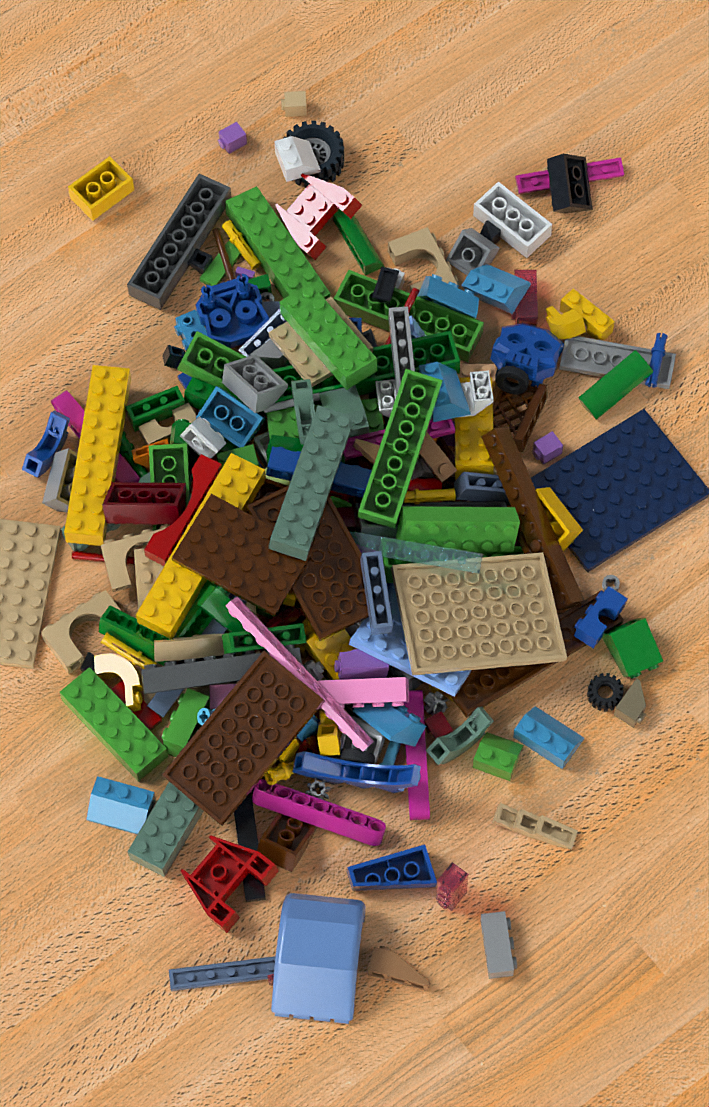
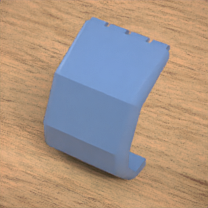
(317, 957)

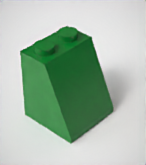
(633, 647)

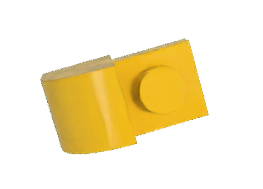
(565, 325)

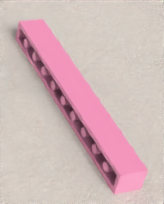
(345, 692)

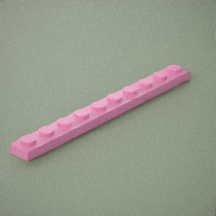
(278, 651)

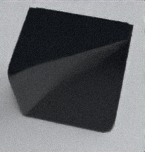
(491, 232)
(200, 261)
(172, 356)

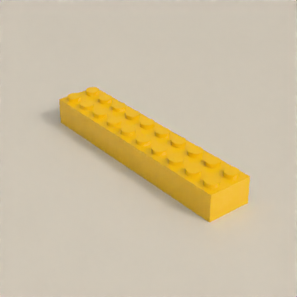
(97, 454)
(176, 585)

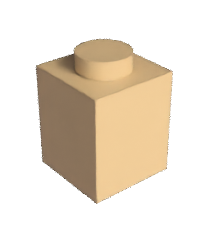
(294, 104)

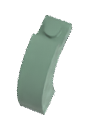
(303, 406)
(460, 740)

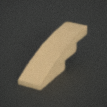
(188, 647)
(535, 827)

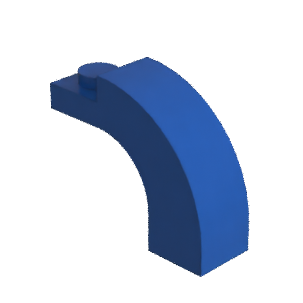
(53, 440)

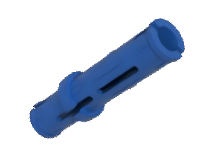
(658, 353)

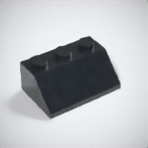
(569, 183)

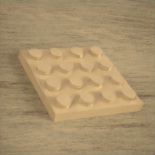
(299, 353)

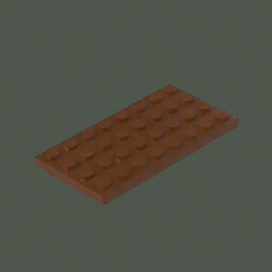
(332, 580)
(243, 738)

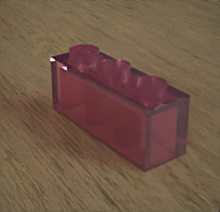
(528, 307)
(451, 887)

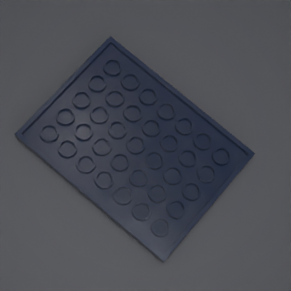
(622, 487)

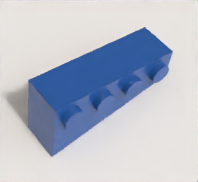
(395, 871)

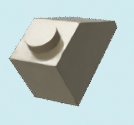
(632, 705)

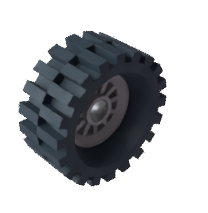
(326, 146)

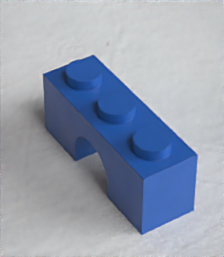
(608, 604)

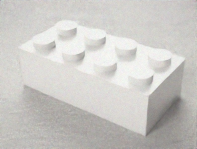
(518, 222)

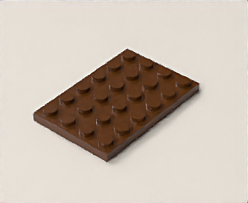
(234, 554)

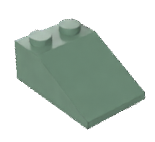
(348, 403)

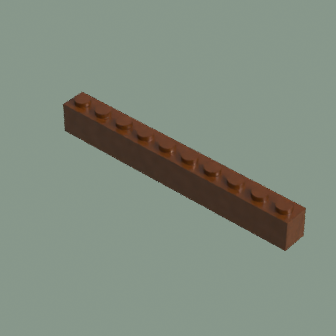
(532, 515)

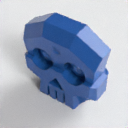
(229, 302)
(529, 349)

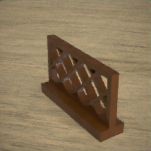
(530, 415)

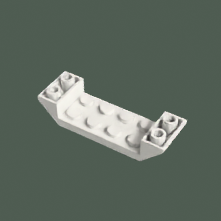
(477, 393)

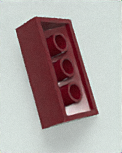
(144, 503)

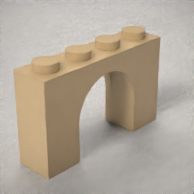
(421, 245)
(116, 555)
(59, 634)

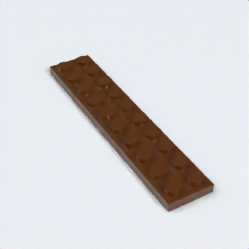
(489, 684)

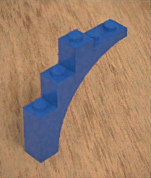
(362, 775)

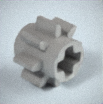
(314, 669)
(435, 703)
(321, 785)

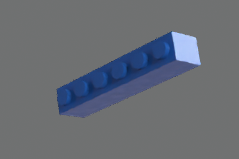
(348, 479)

